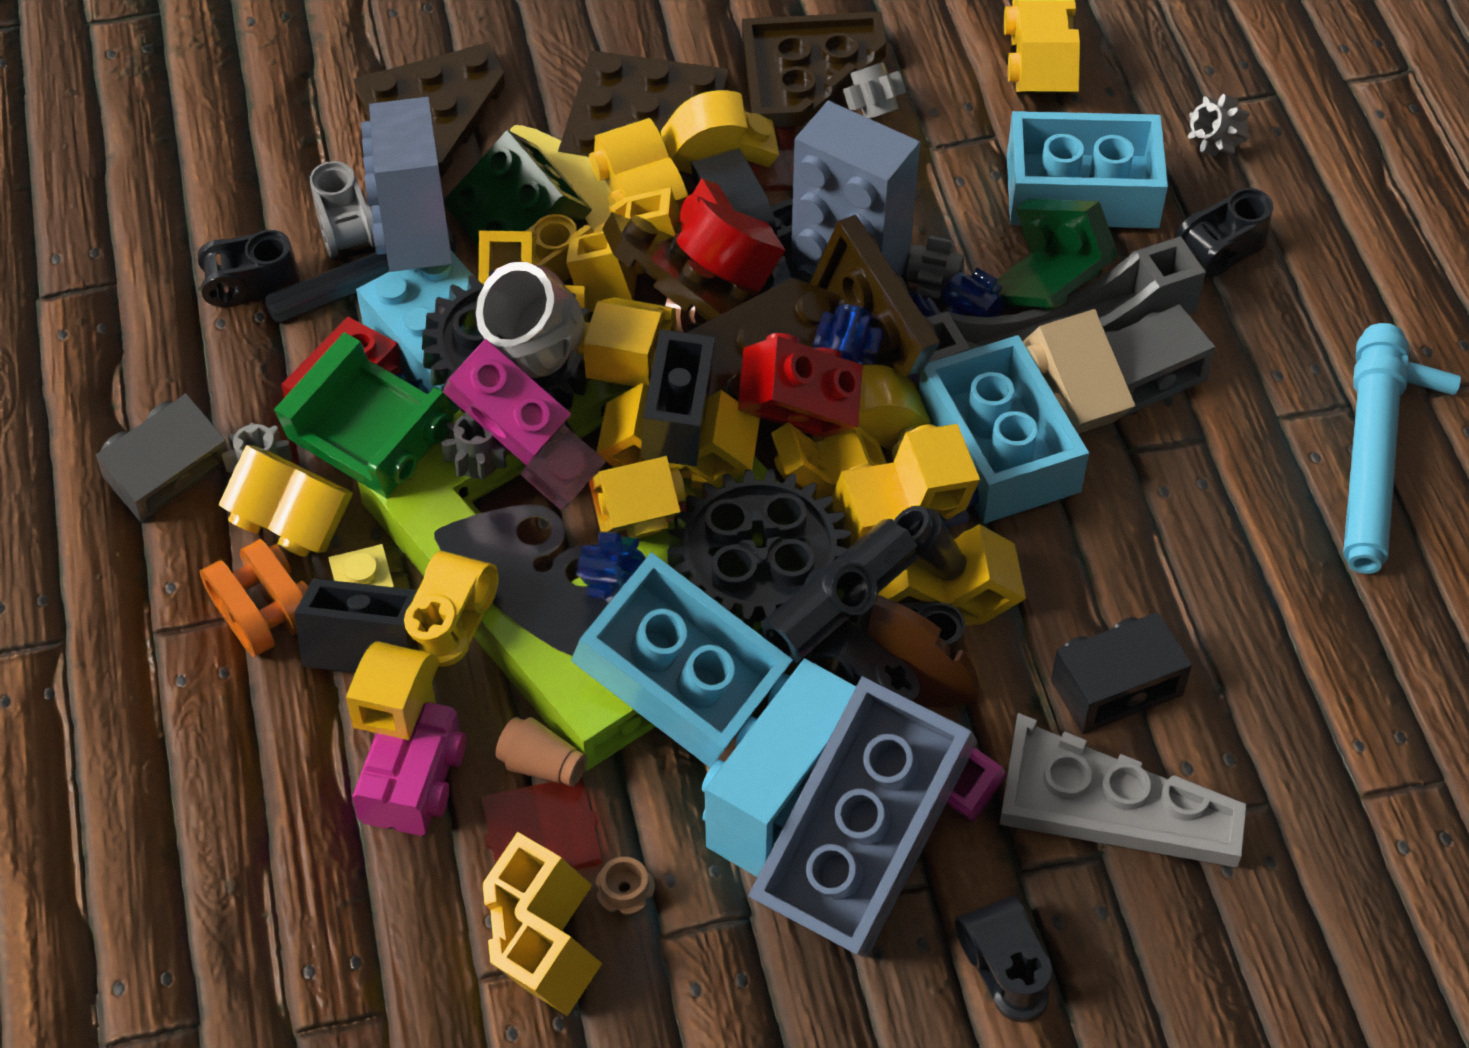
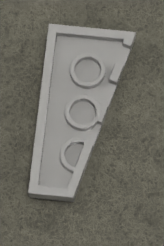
(1090, 796)

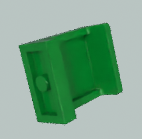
(363, 417)

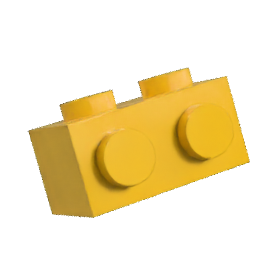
(637, 497)

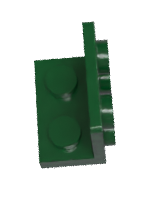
(513, 190)
(1067, 247)

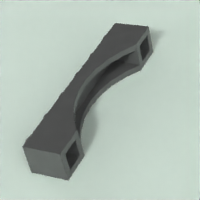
(1140, 285)

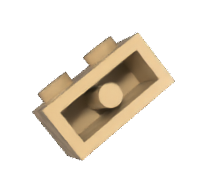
(1081, 370)

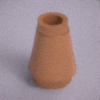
(538, 752)

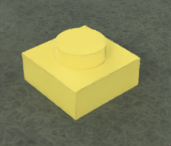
(362, 567)

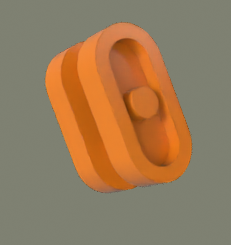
(269, 573)

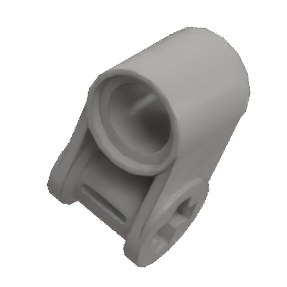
(340, 208)

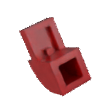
(727, 240)

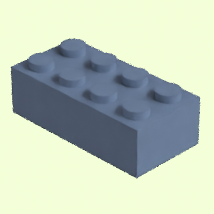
(849, 169)
(405, 185)
(864, 817)

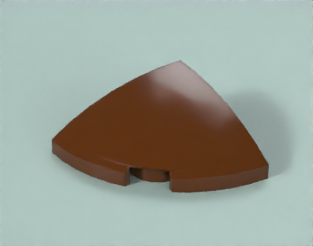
(919, 645)

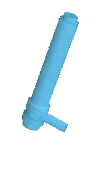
(1379, 382)

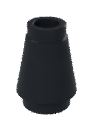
(936, 547)

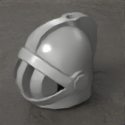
(530, 317)

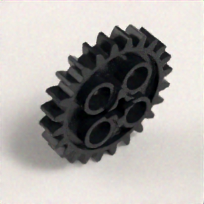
(453, 335)
(757, 544)

